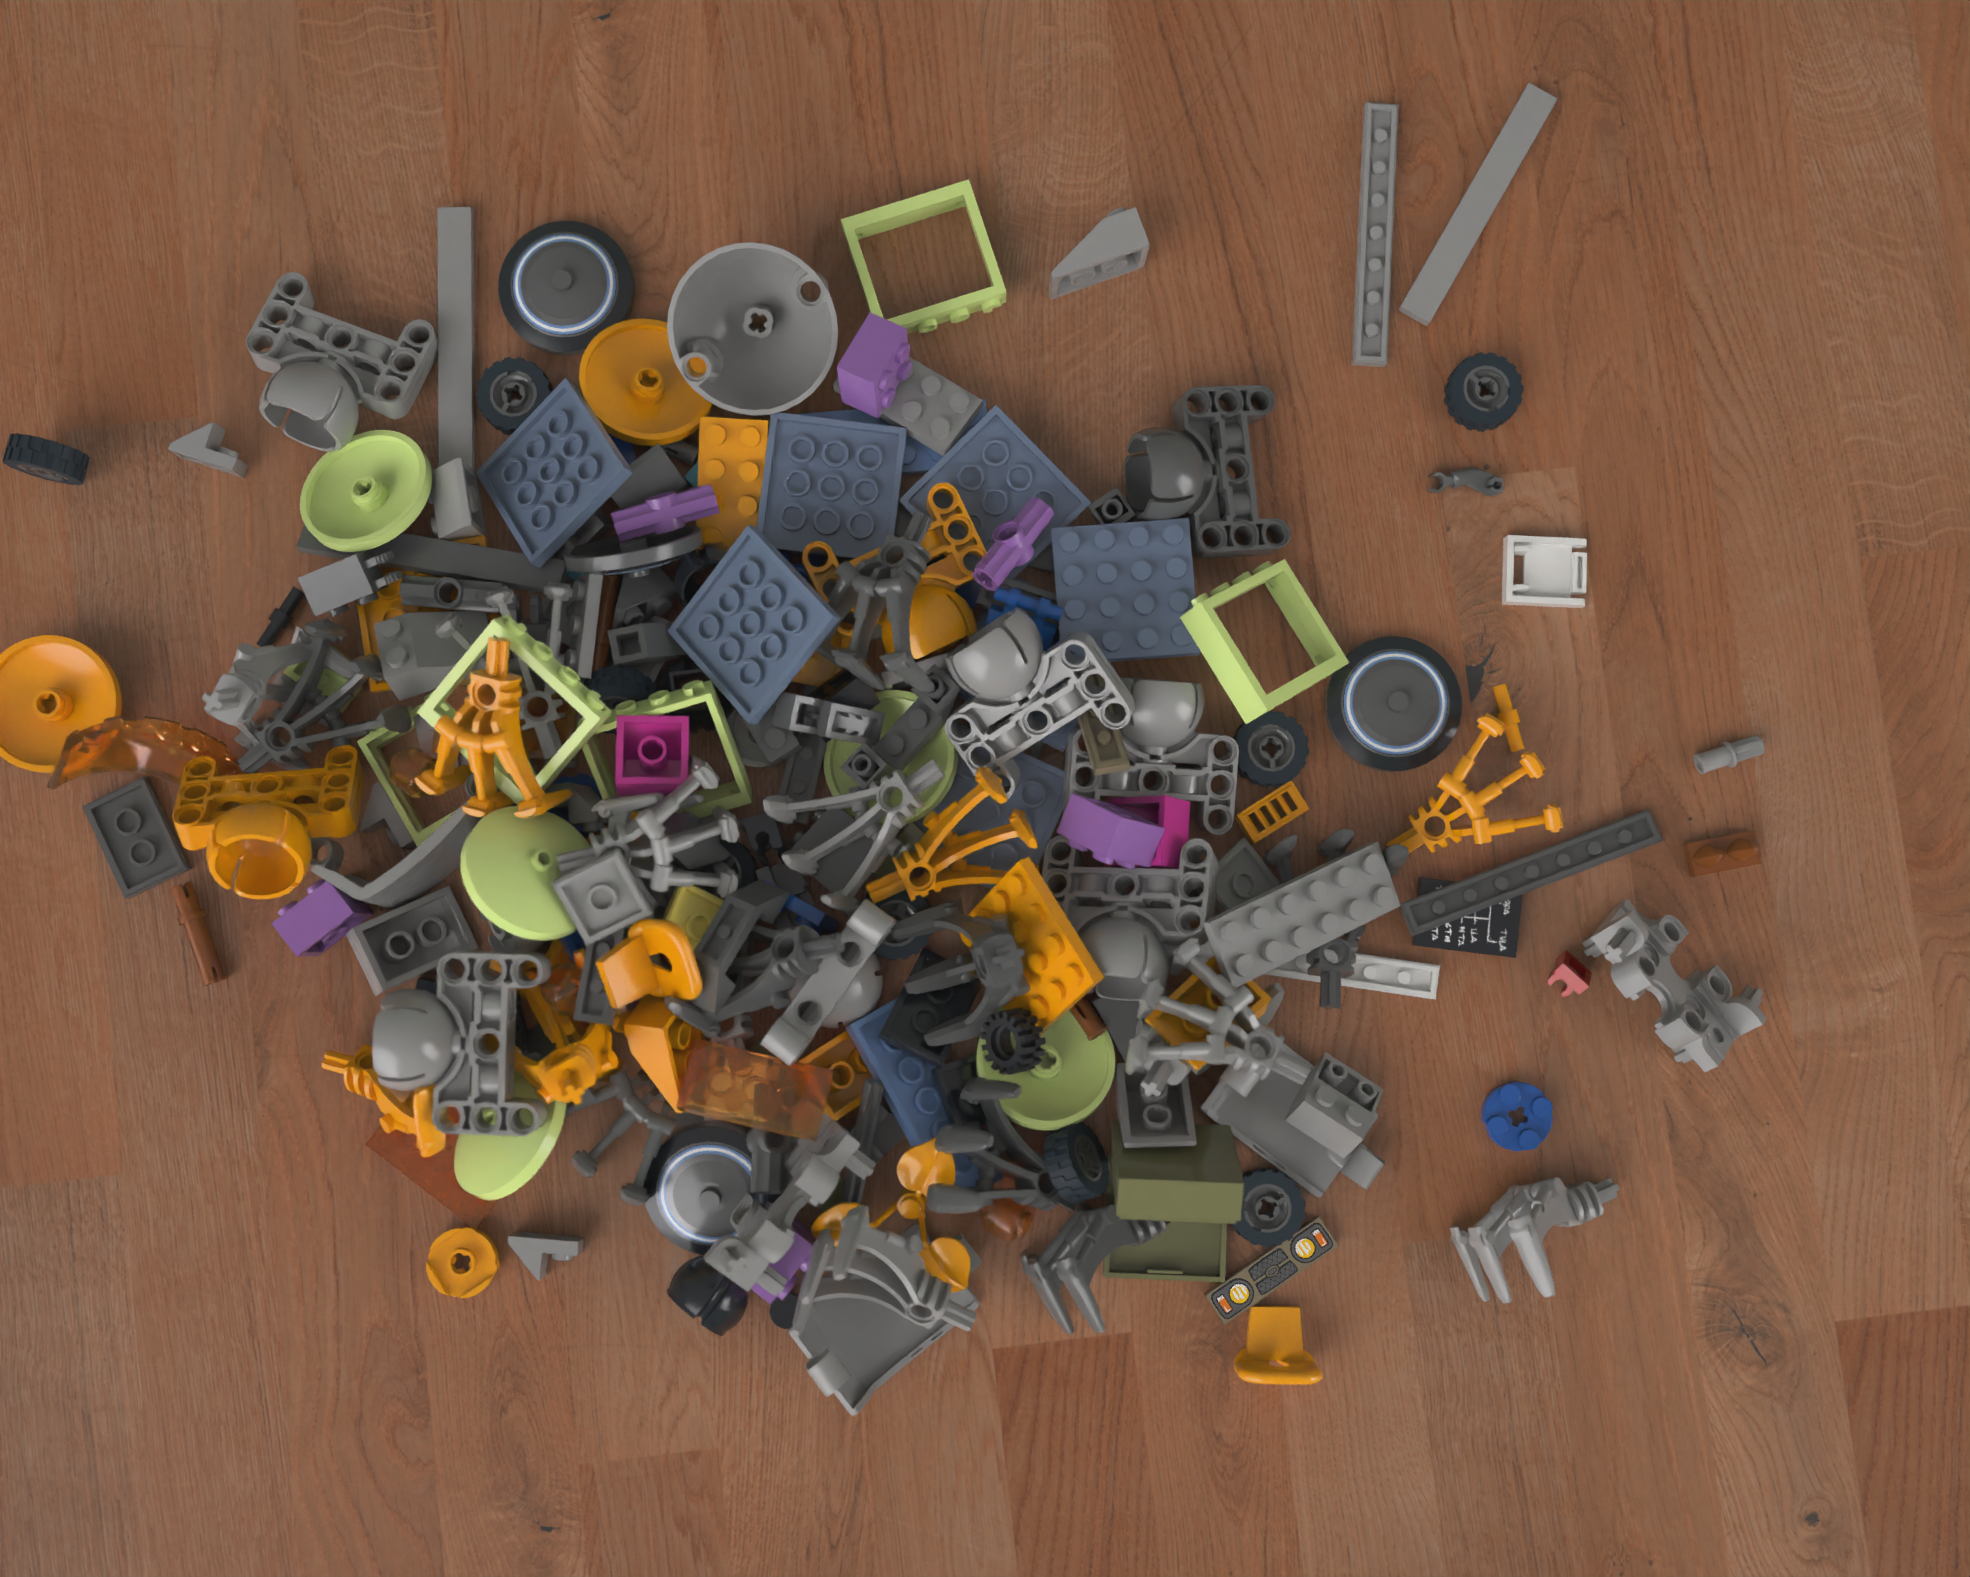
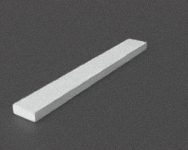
(1369, 973)

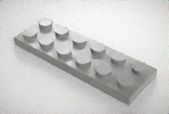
(1301, 914)

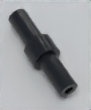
(281, 617)

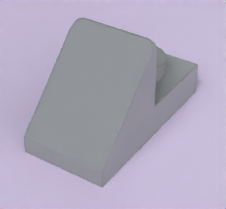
(204, 448)
(382, 812)
(535, 1247)

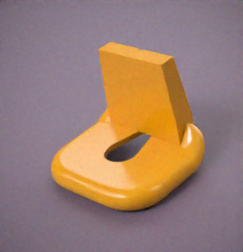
(631, 974)
(1277, 1336)

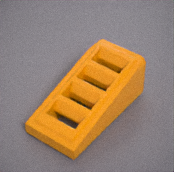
(1248, 826)

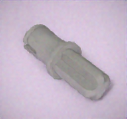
(1728, 754)

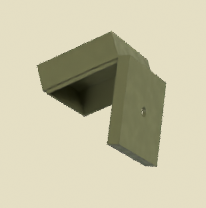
(1189, 1187)

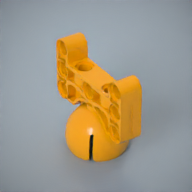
(937, 612)
(267, 819)

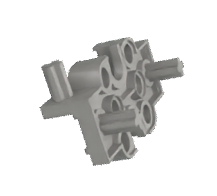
(1697, 1012)
(766, 1229)

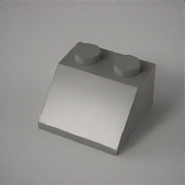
(456, 502)

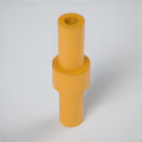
(1509, 717)

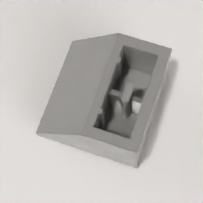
(1335, 1105)

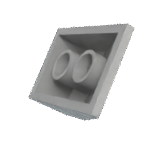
(1109, 250)
(415, 656)
(410, 940)
(1153, 1119)

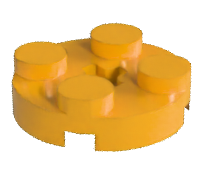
(459, 1282)

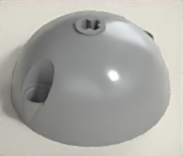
(754, 366)

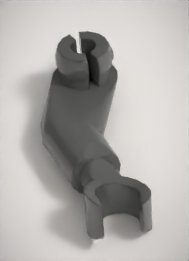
(1471, 477)

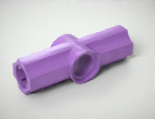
(665, 512)
(1013, 544)

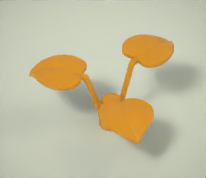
(916, 1170)

